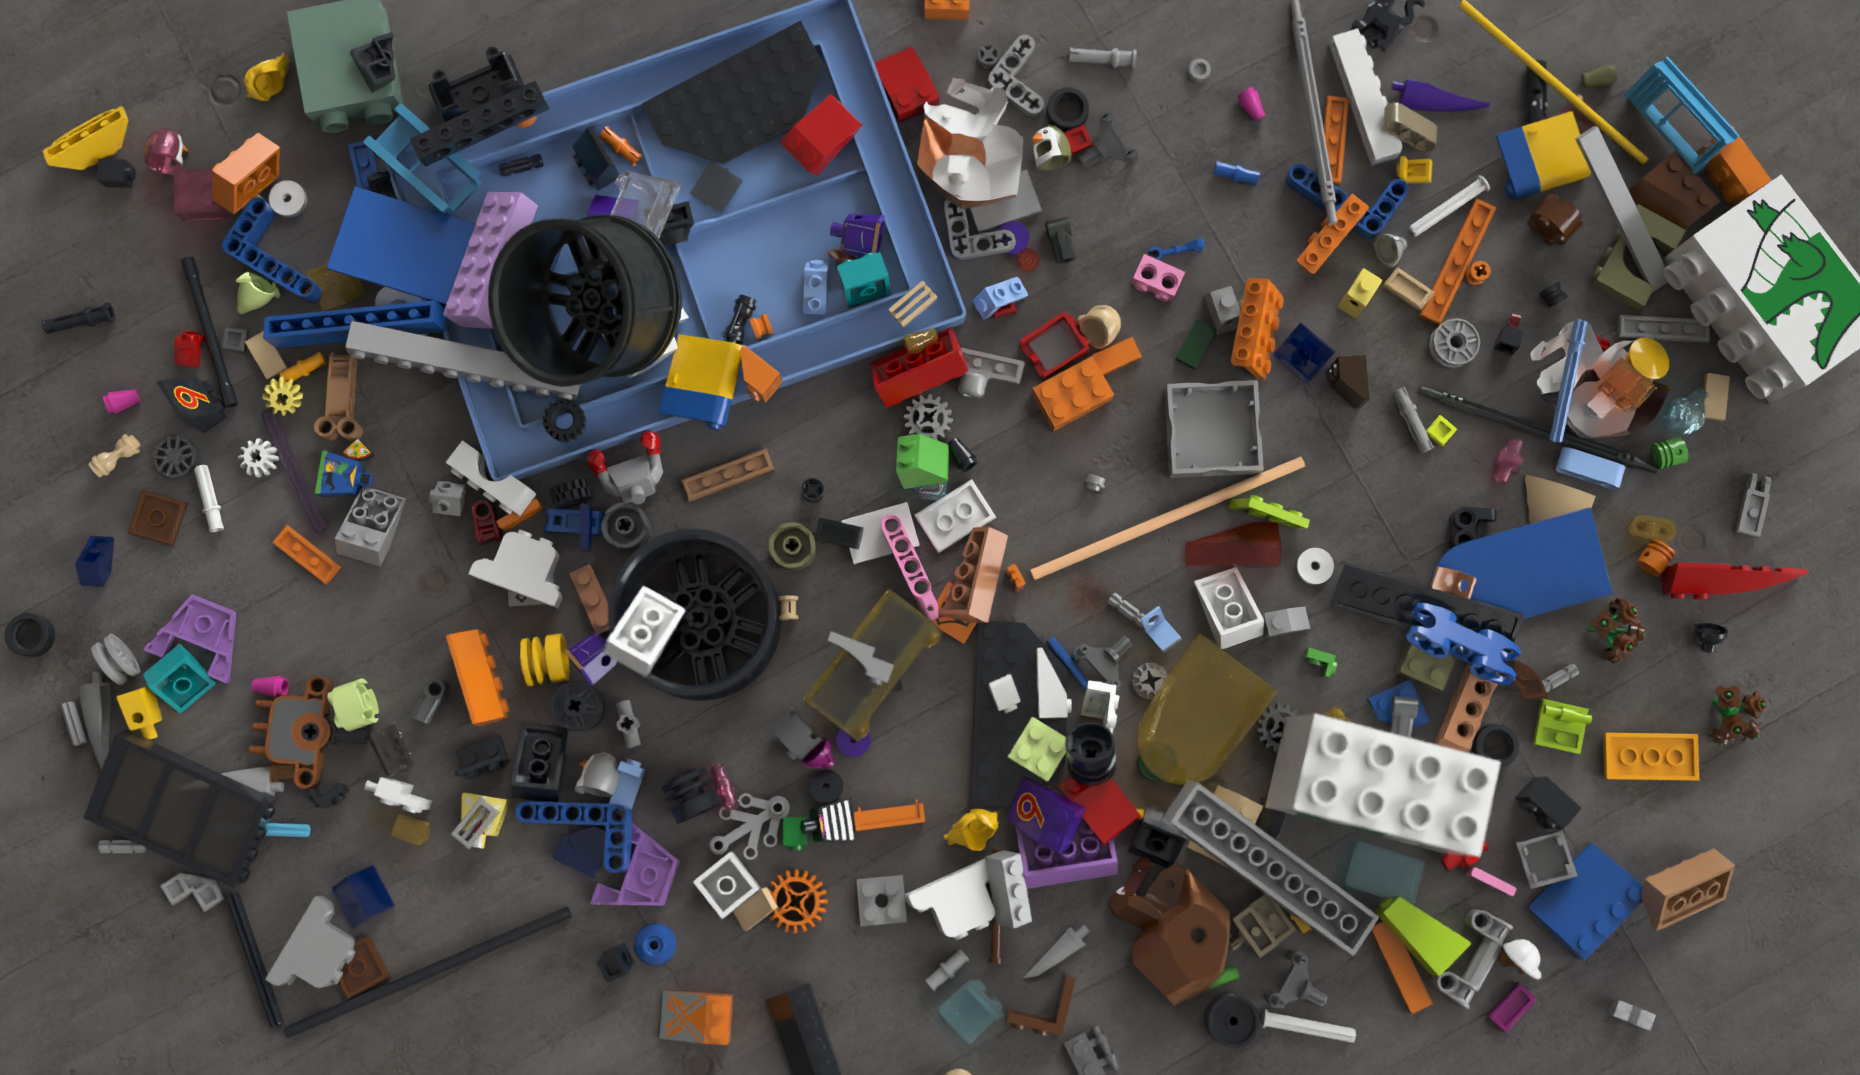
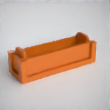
(889, 817)

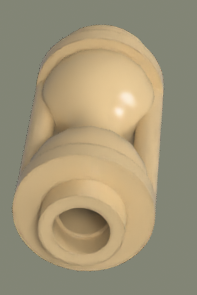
(106, 462)

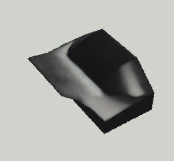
(677, 224)

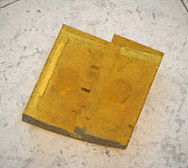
(335, 287)

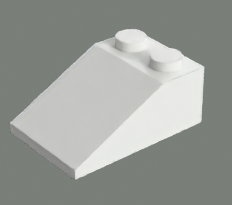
(1229, 608)
(644, 631)

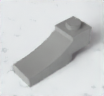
(875, 668)

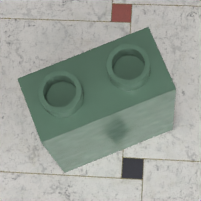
(327, 74)

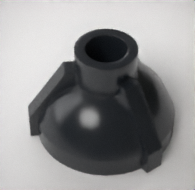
(1709, 635)

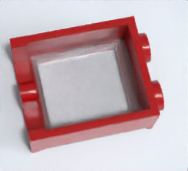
(1054, 345)

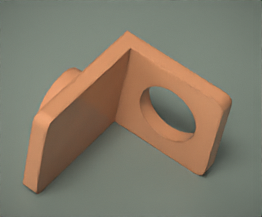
(1450, 581)

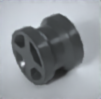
(987, 51)

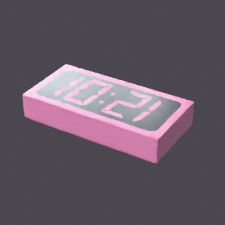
(1490, 881)

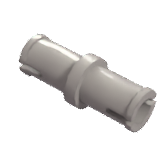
(946, 970)

